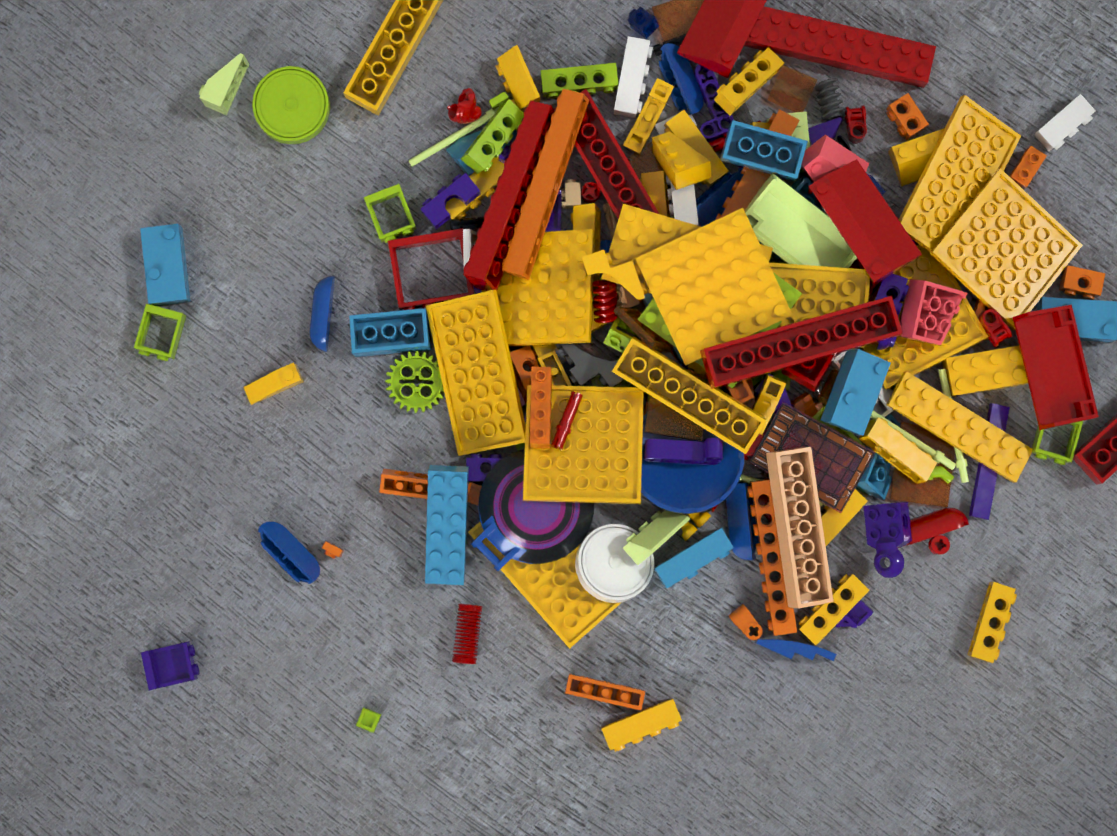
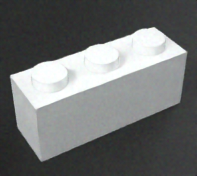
(1065, 123)

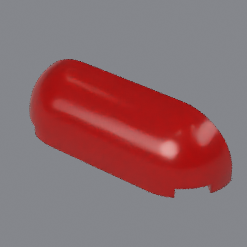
(936, 524)

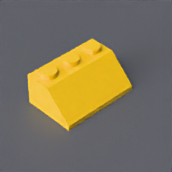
(517, 78)
(912, 156)

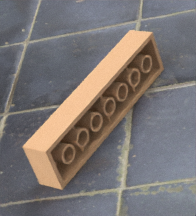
(799, 527)

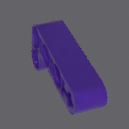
(717, 116)
(685, 452)

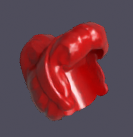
(465, 110)

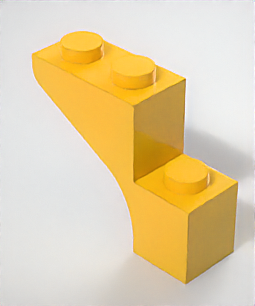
(625, 273)

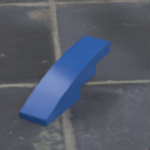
(788, 648)

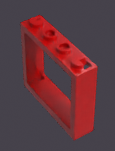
(416, 241)

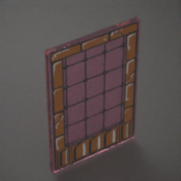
(836, 458)

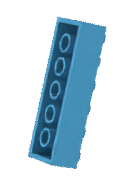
(446, 524)

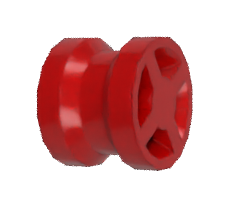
(590, 188)
(935, 544)

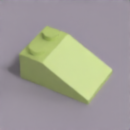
(222, 86)

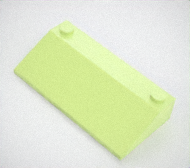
(796, 227)

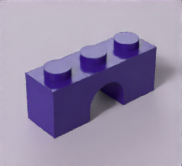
(461, 188)

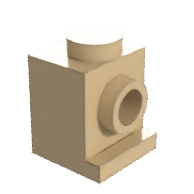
(571, 194)
(625, 298)

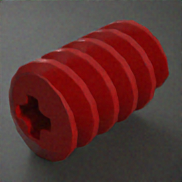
(607, 301)

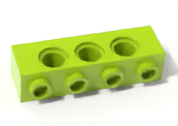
(587, 73)
(474, 155)

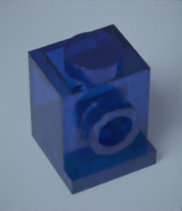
(642, 22)

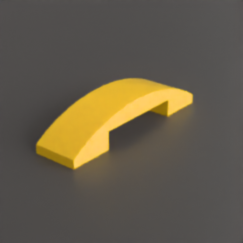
(649, 116)

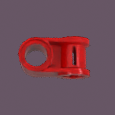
(855, 119)
(995, 328)

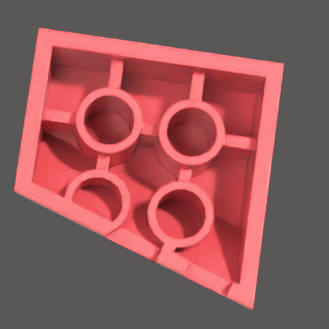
(827, 156)
(929, 311)

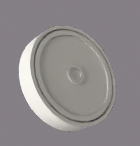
(606, 567)

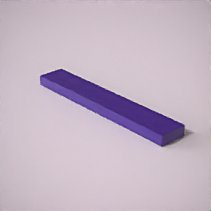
(985, 477)

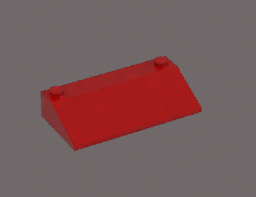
(720, 33)
(865, 221)
(1055, 366)

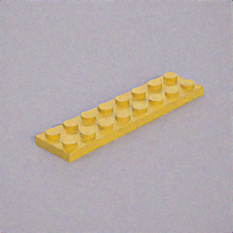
(959, 427)

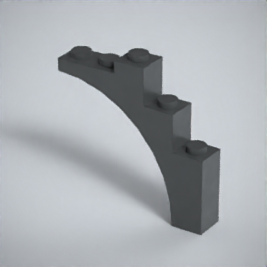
(588, 367)

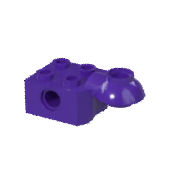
(896, 287)
(886, 532)

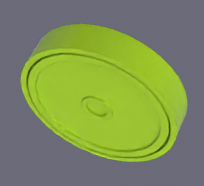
(291, 105)

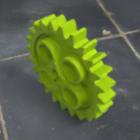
(416, 364)

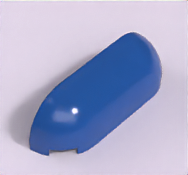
(679, 73)
(712, 200)
(322, 313)
(741, 523)
(289, 552)

